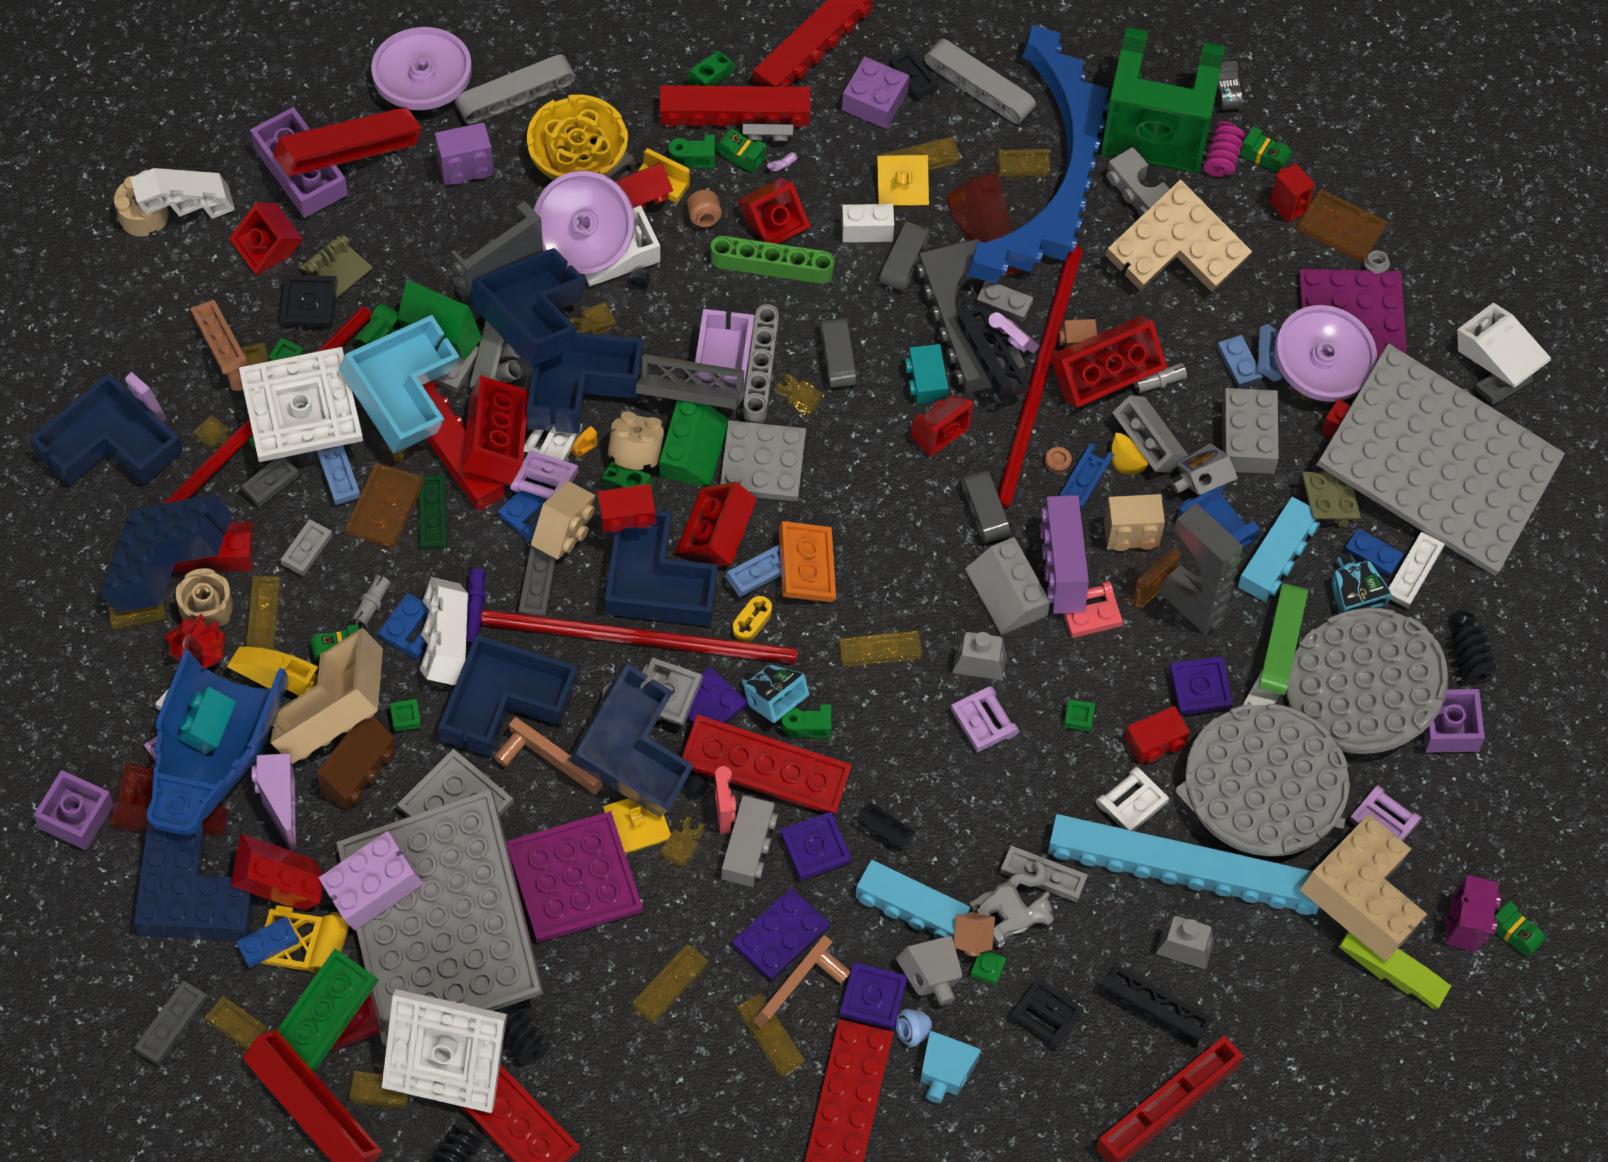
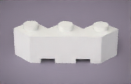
(182, 191)
(444, 631)

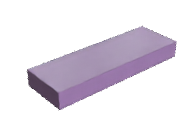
(145, 396)

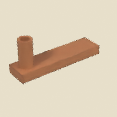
(220, 341)
(524, 735)
(817, 955)

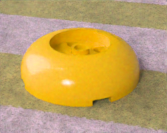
(571, 126)

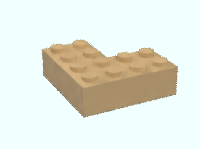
(1183, 229)
(343, 697)
(1356, 891)

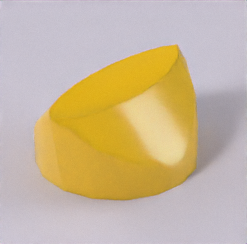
(1127, 455)

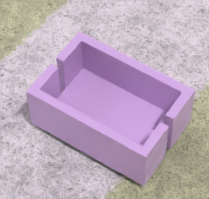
(725, 346)
(371, 880)

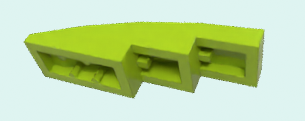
(1400, 970)

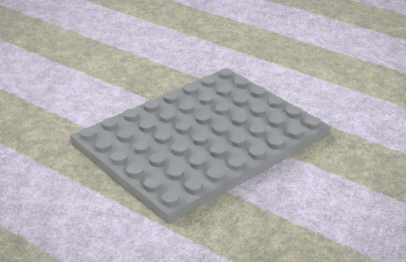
(1441, 459)
(462, 928)

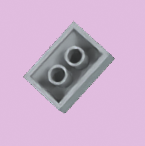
(500, 361)
(1008, 586)

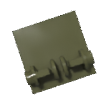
(339, 261)
(1330, 498)

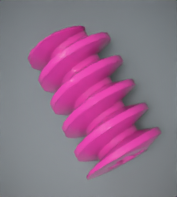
(1224, 149)

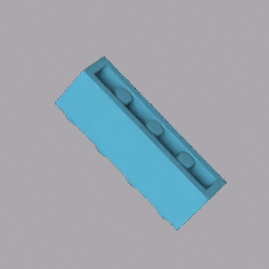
(1278, 550)
(909, 900)

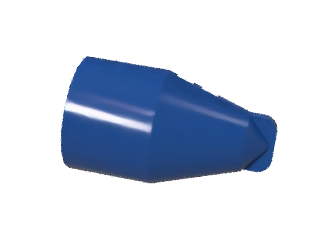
(194, 783)

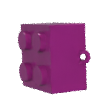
(1472, 913)

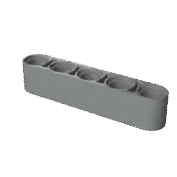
(980, 81)
(515, 89)
(760, 354)

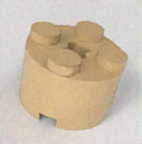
(132, 216)
(635, 441)
(207, 594)

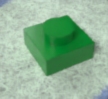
(285, 349)
(405, 715)
(1079, 715)
(988, 967)

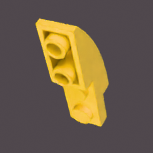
(263, 664)

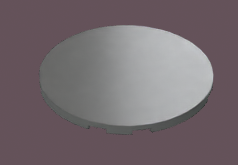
(1369, 679)
(1267, 779)

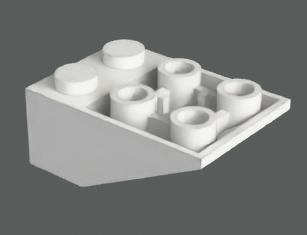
(641, 253)
(1501, 345)

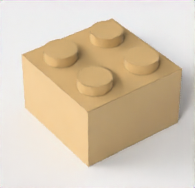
(563, 520)
(1134, 522)

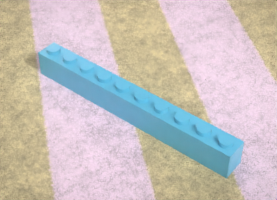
(1181, 863)

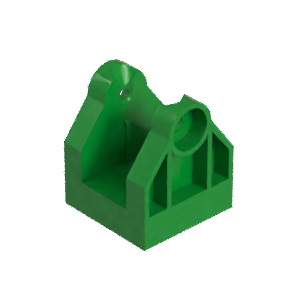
(1161, 119)

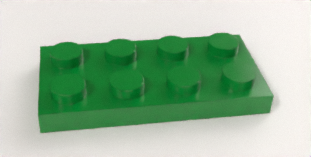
(326, 1008)

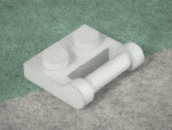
(555, 445)
(1138, 806)

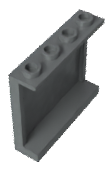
(512, 246)

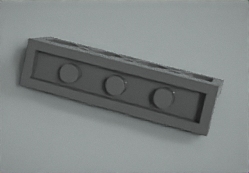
(688, 390)

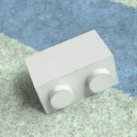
(867, 223)

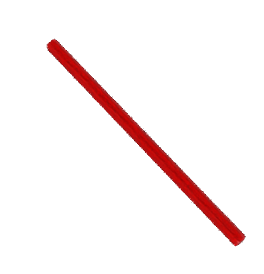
(1039, 377)
(245, 432)
(639, 636)

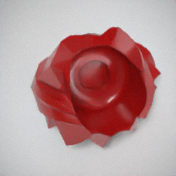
(201, 639)

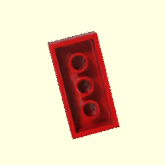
(1108, 361)
(495, 430)

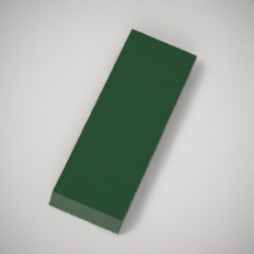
(433, 513)

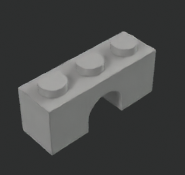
(1126, 173)

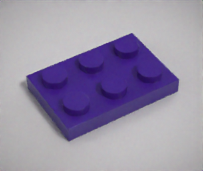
(781, 934)

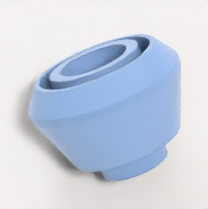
(913, 1026)

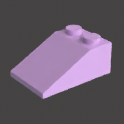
(276, 784)

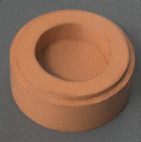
(1058, 460)

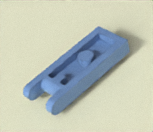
(338, 474)
(755, 572)

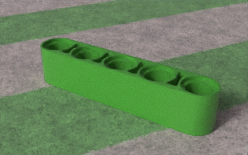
(781, 267)
(1283, 639)

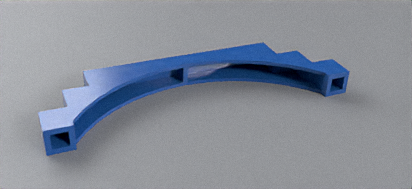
(1082, 112)

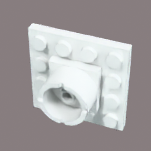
(300, 404)
(444, 1050)

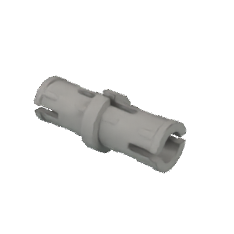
(1161, 378)
(370, 601)

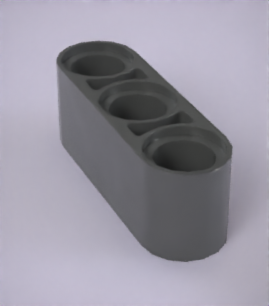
(904, 256)
(838, 352)
(985, 506)

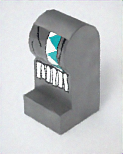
(1228, 88)

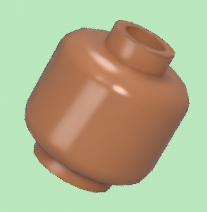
(704, 208)

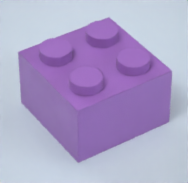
(875, 92)
(464, 154)
(1457, 725)
(73, 810)

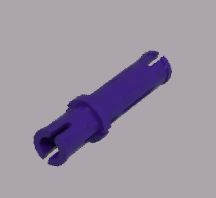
(476, 597)

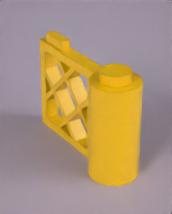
(327, 935)

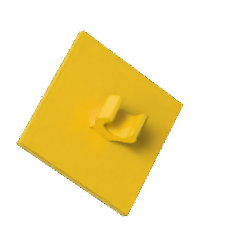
(903, 180)
(637, 825)

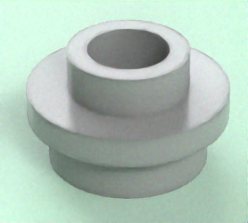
(1377, 262)

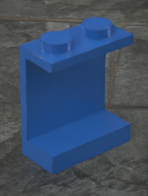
(1224, 514)

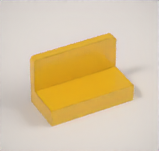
(677, 173)

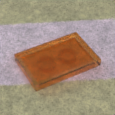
(1342, 225)
(384, 505)

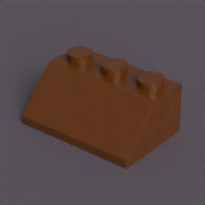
(356, 762)

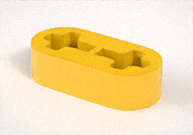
(747, 616)

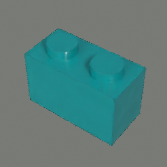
(927, 374)
(206, 719)

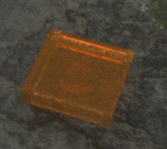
(1150, 582)

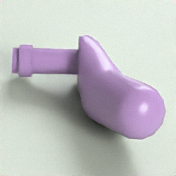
(783, 163)

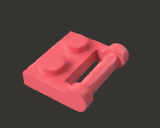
(1097, 616)
(724, 800)

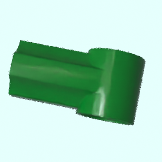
(382, 323)

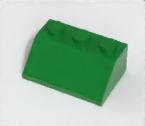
(452, 316)
(693, 444)

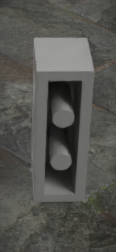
(1150, 434)
(749, 841)

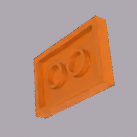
(807, 561)

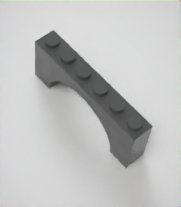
(944, 274)
(1218, 556)

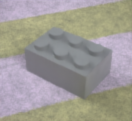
(1250, 429)

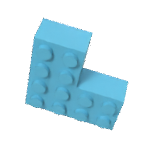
(390, 379)

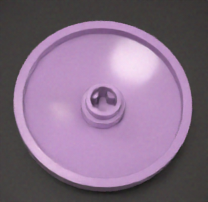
(421, 68)
(586, 220)
(1325, 353)

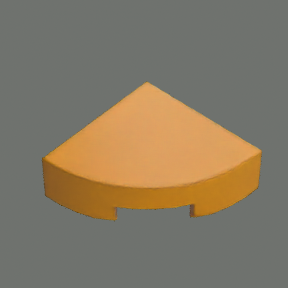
(585, 442)

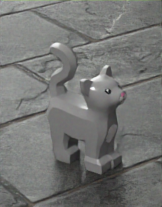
(1010, 907)

